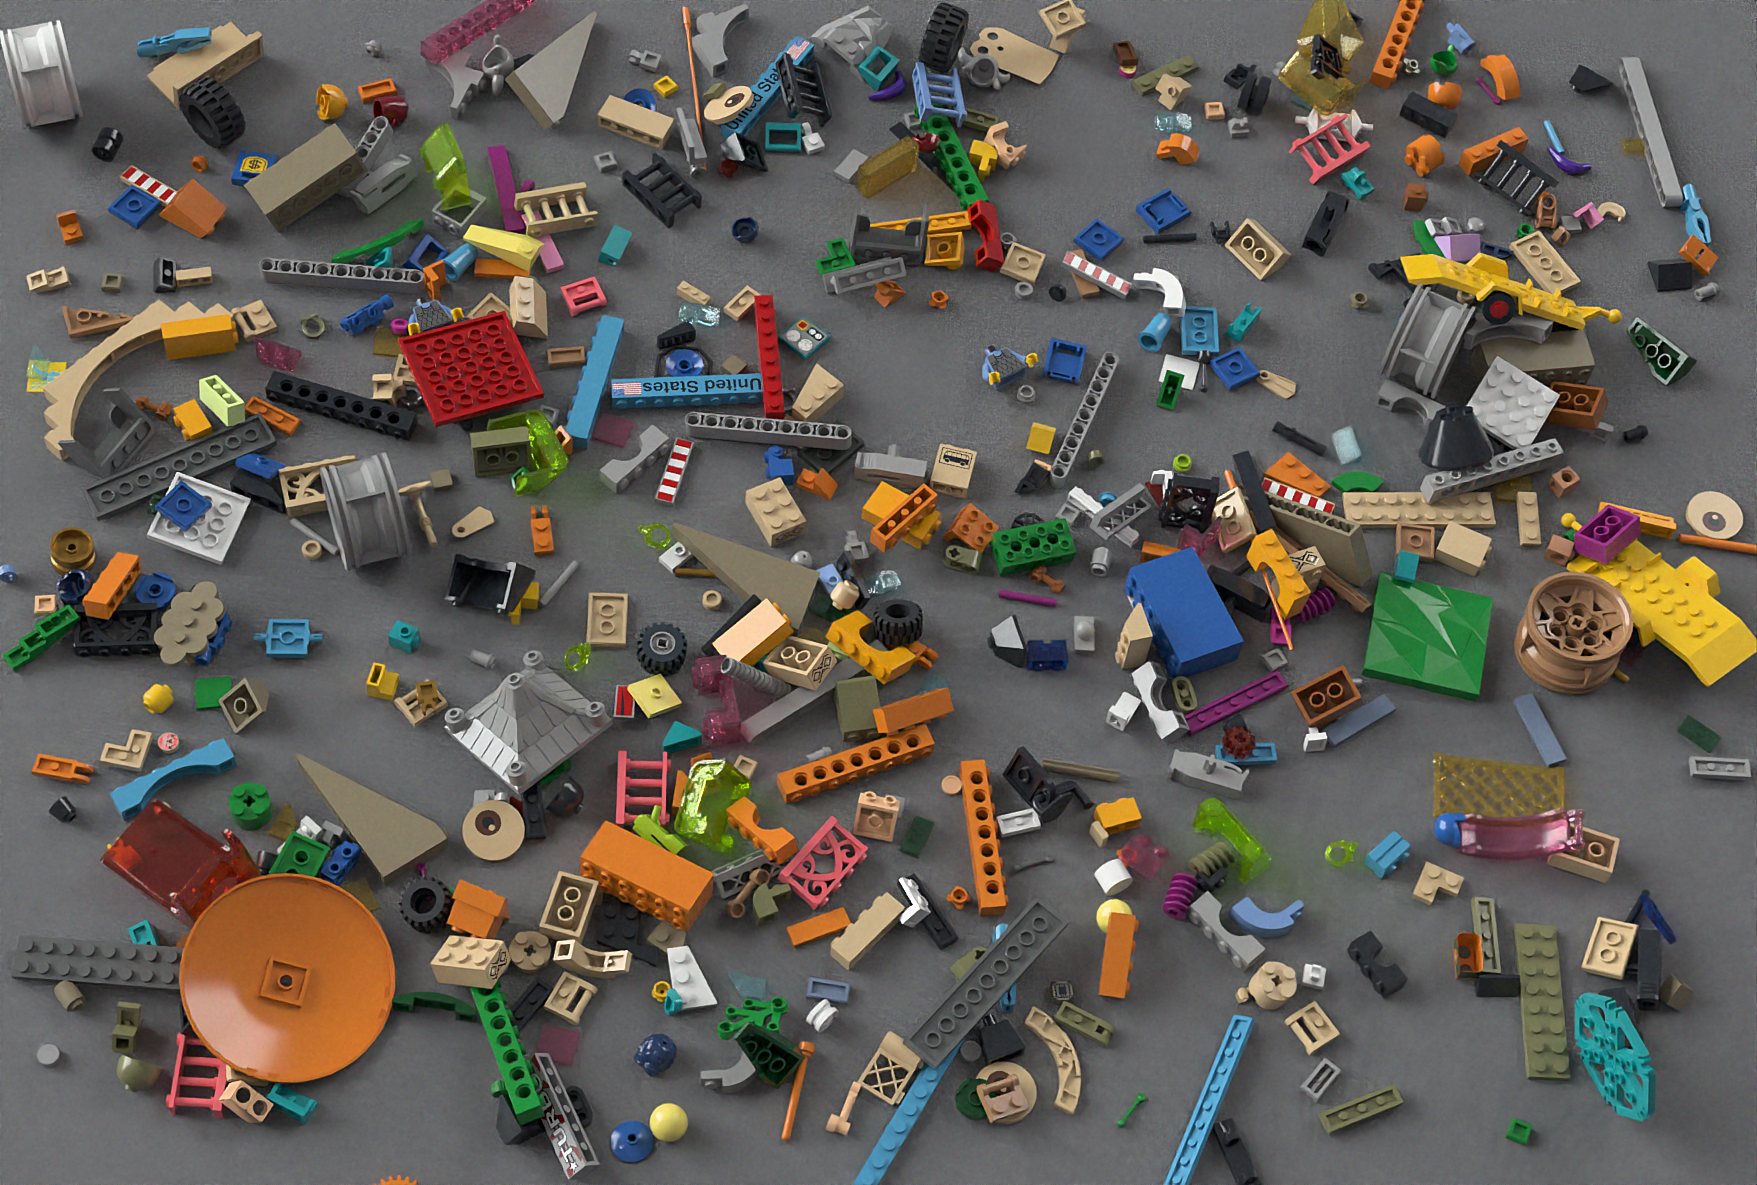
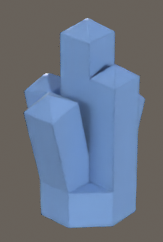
(1460, 38)

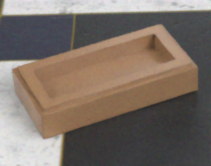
(566, 357)

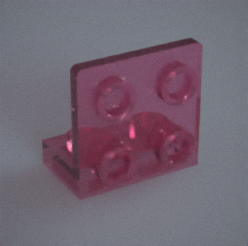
(276, 354)
(1192, 538)
(1144, 855)

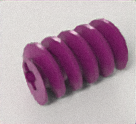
(1316, 605)
(1178, 896)

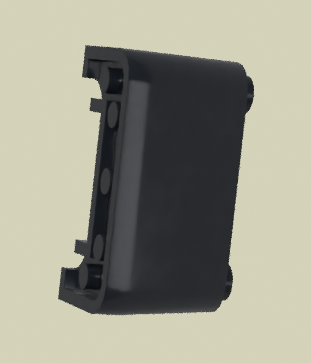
(488, 584)

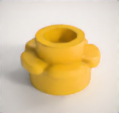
(660, 986)

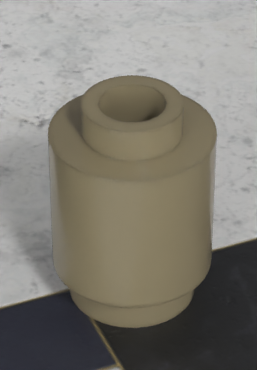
(69, 996)

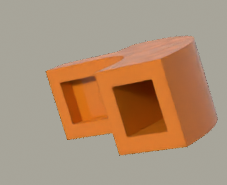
(1504, 75)

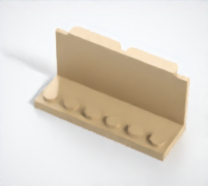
(223, 58)

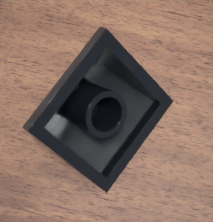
(1671, 274)

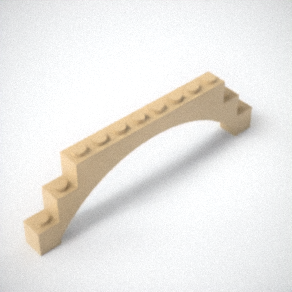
(73, 384)

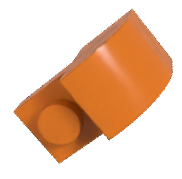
(1180, 147)

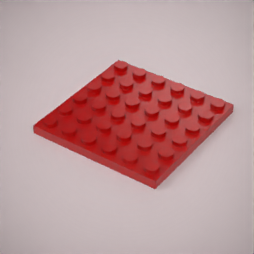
(470, 368)

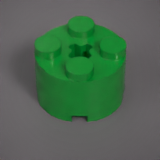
(250, 806)

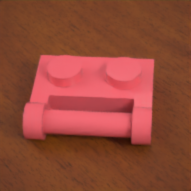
(581, 291)

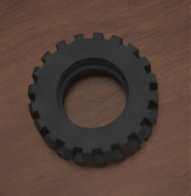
(943, 37)
(212, 112)

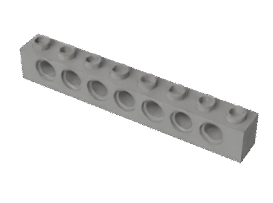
(1498, 469)

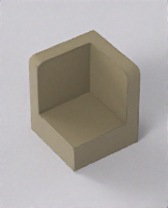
(1675, 992)

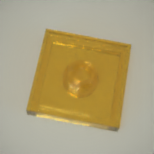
(1506, 491)

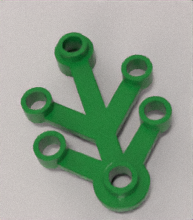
(777, 1007)

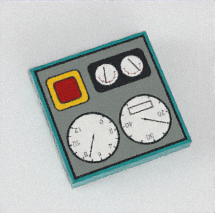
(804, 337)

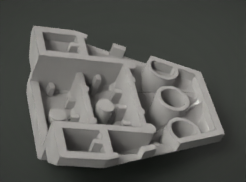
(855, 37)

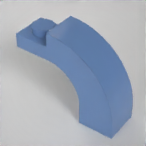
(1265, 924)

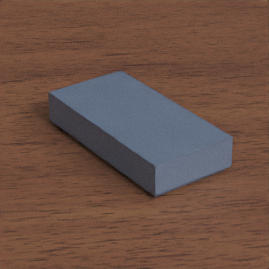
(830, 990)

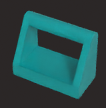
(878, 81)
(783, 128)

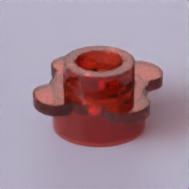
(727, 168)

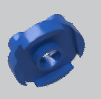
(159, 580)

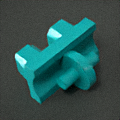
(1358, 183)

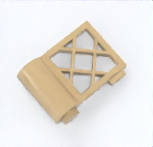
(896, 1052)

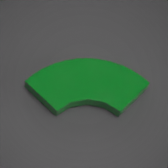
(1357, 482)

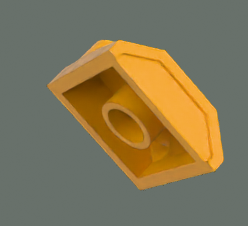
(945, 250)

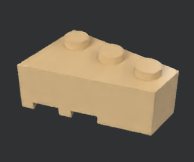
(817, 395)

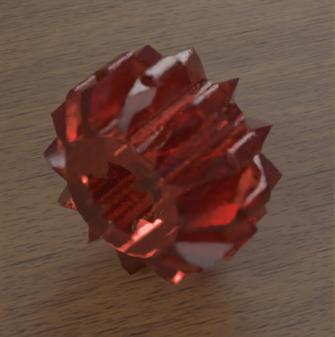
(1238, 742)

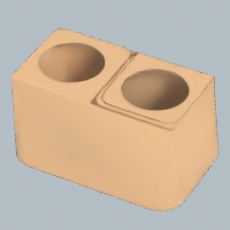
(239, 1108)

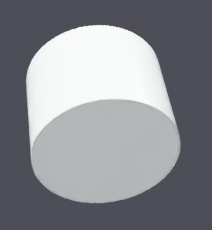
(1113, 877)

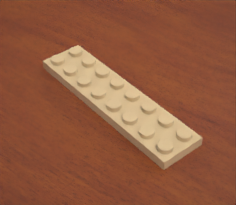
(1388, 508)

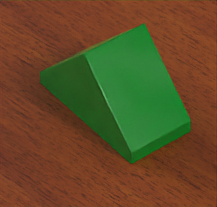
(1170, 389)

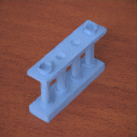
(925, 99)

